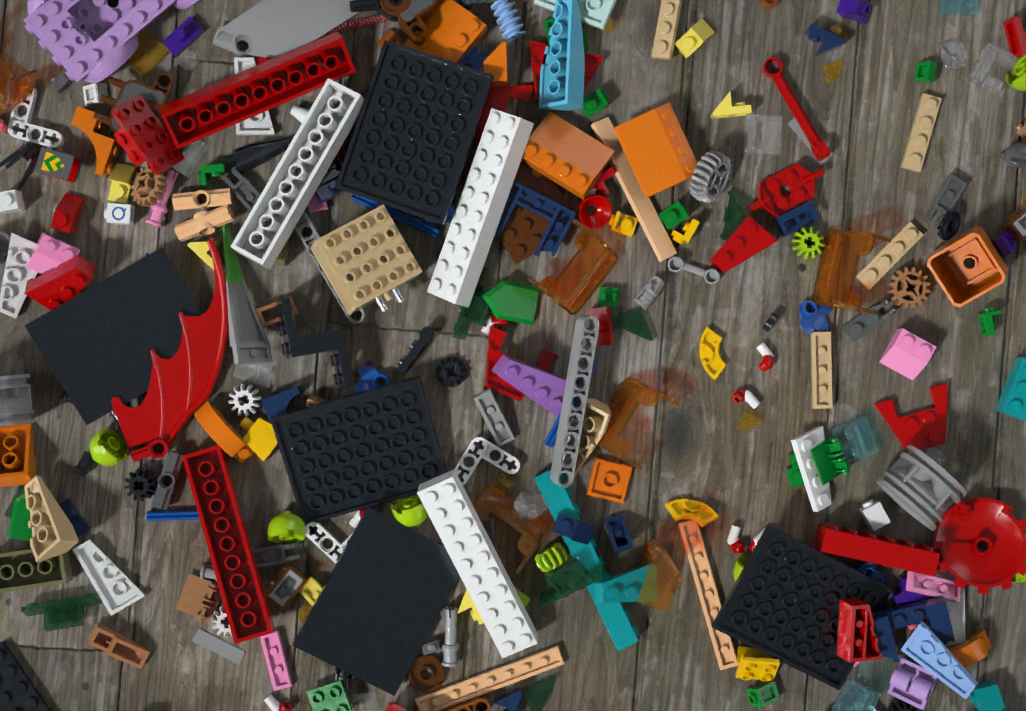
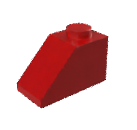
(68, 213)

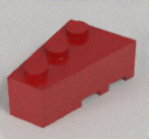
(741, 245)
(61, 283)
(856, 632)

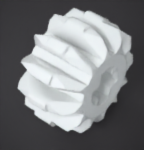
(247, 406)
(221, 624)

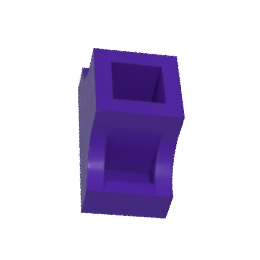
(855, 10)
(1004, 243)
(901, 595)

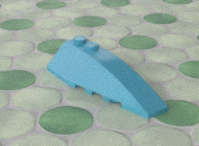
(564, 65)

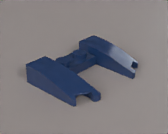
(558, 215)
(929, 610)

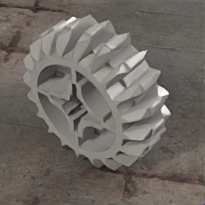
(710, 176)

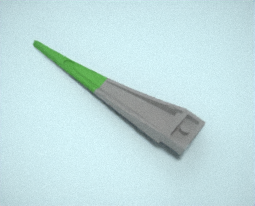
(245, 329)

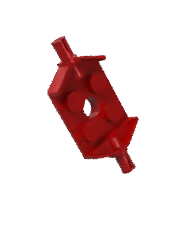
(801, 187)

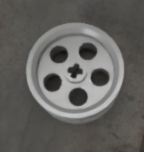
(15, 400)
(921, 487)

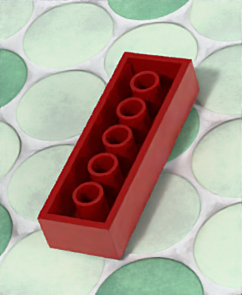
(876, 550)

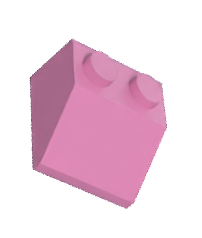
(50, 253)
(907, 354)

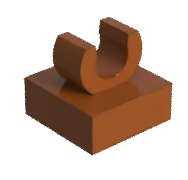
(390, 36)

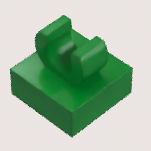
(925, 72)
(608, 297)

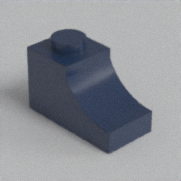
(280, 402)

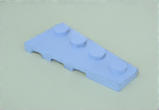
(933, 655)

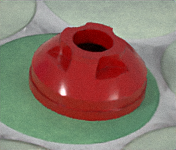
(601, 215)

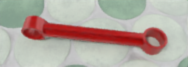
(817, 145)

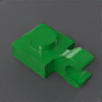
(793, 472)

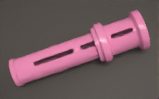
(158, 210)

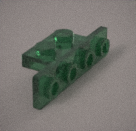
(476, 313)
(569, 579)
(62, 613)

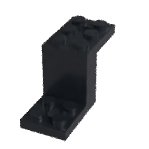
(314, 343)

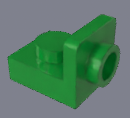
(594, 103)
(214, 170)
(673, 215)
(986, 323)
(763, 694)

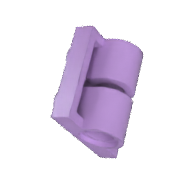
(912, 684)

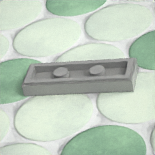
(494, 417)

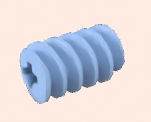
(507, 20)

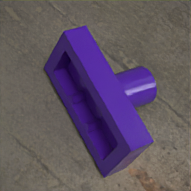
(182, 36)

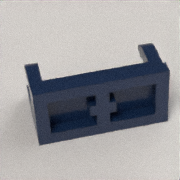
(797, 219)

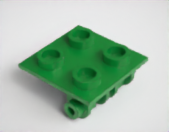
(828, 459)
(329, 697)

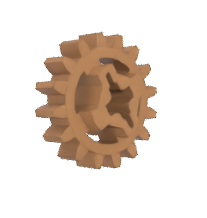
(148, 187)
(904, 281)

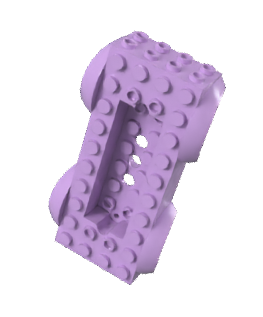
(90, 35)

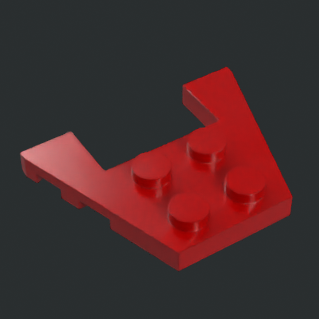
(537, 57)
(499, 98)
(495, 382)
(922, 428)

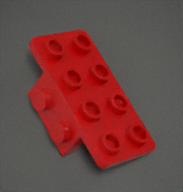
(145, 136)

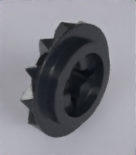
(949, 225)
(460, 370)

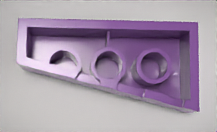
(537, 384)

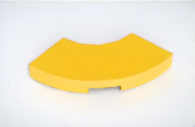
(710, 354)
(691, 510)

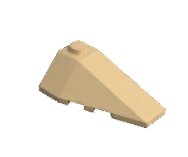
(594, 427)
(50, 526)

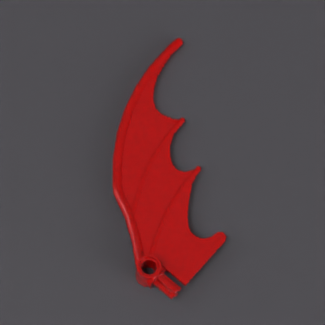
(182, 382)

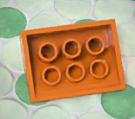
(450, 32)
(657, 150)
(566, 155)
(16, 455)

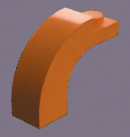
(222, 433)
(972, 649)

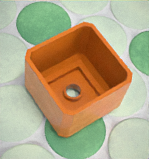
(965, 283)

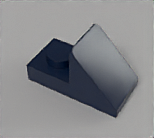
(829, 40)
(74, 516)
(573, 528)
(618, 533)
(509, 700)

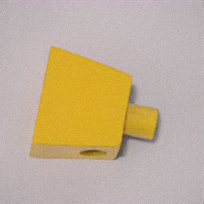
(259, 436)

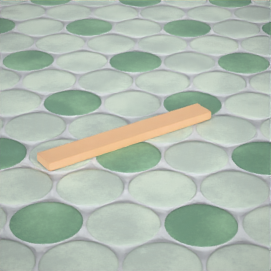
(642, 206)
(707, 591)
(491, 680)

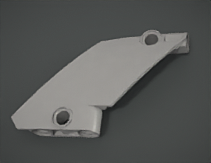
(281, 26)

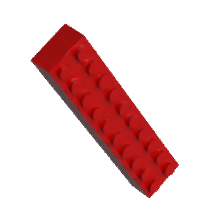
(257, 89)
(228, 544)

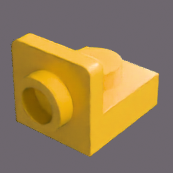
(623, 224)
(688, 229)

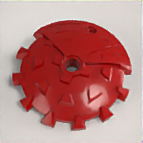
(987, 522)

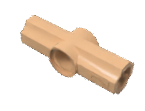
(190, 200)
(204, 223)

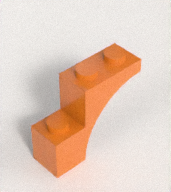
(104, 146)

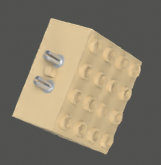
(366, 260)

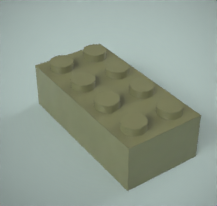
(22, 571)

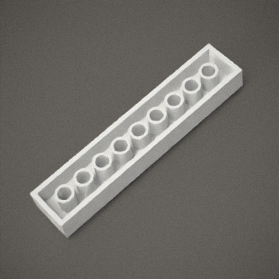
(298, 174)
(480, 207)
(477, 563)

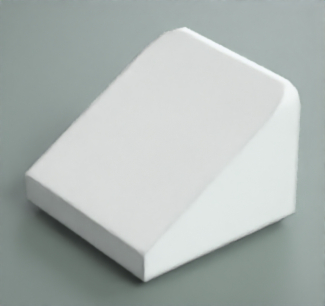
(93, 93)

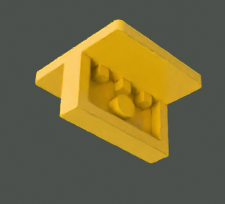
(755, 665)

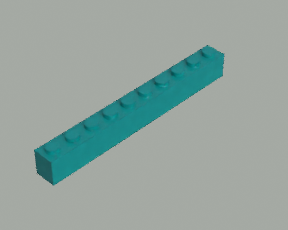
(612, 614)

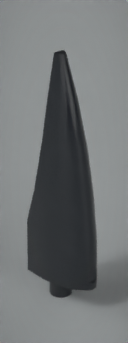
(258, 153)

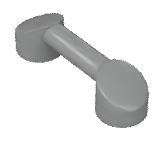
(710, 274)

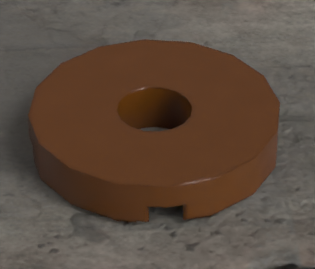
(426, 684)

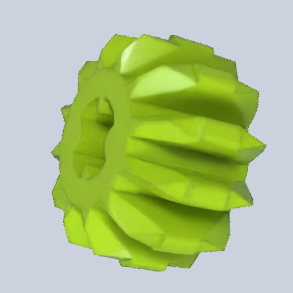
(805, 235)
(551, 557)

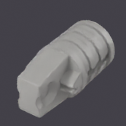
(649, 292)

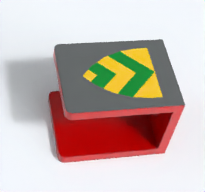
(57, 165)

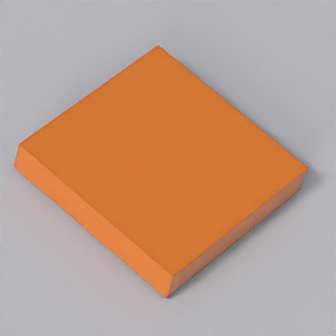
(609, 480)

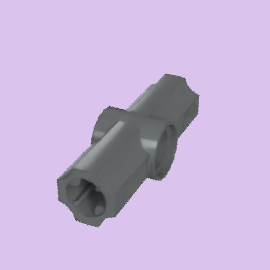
(163, 491)

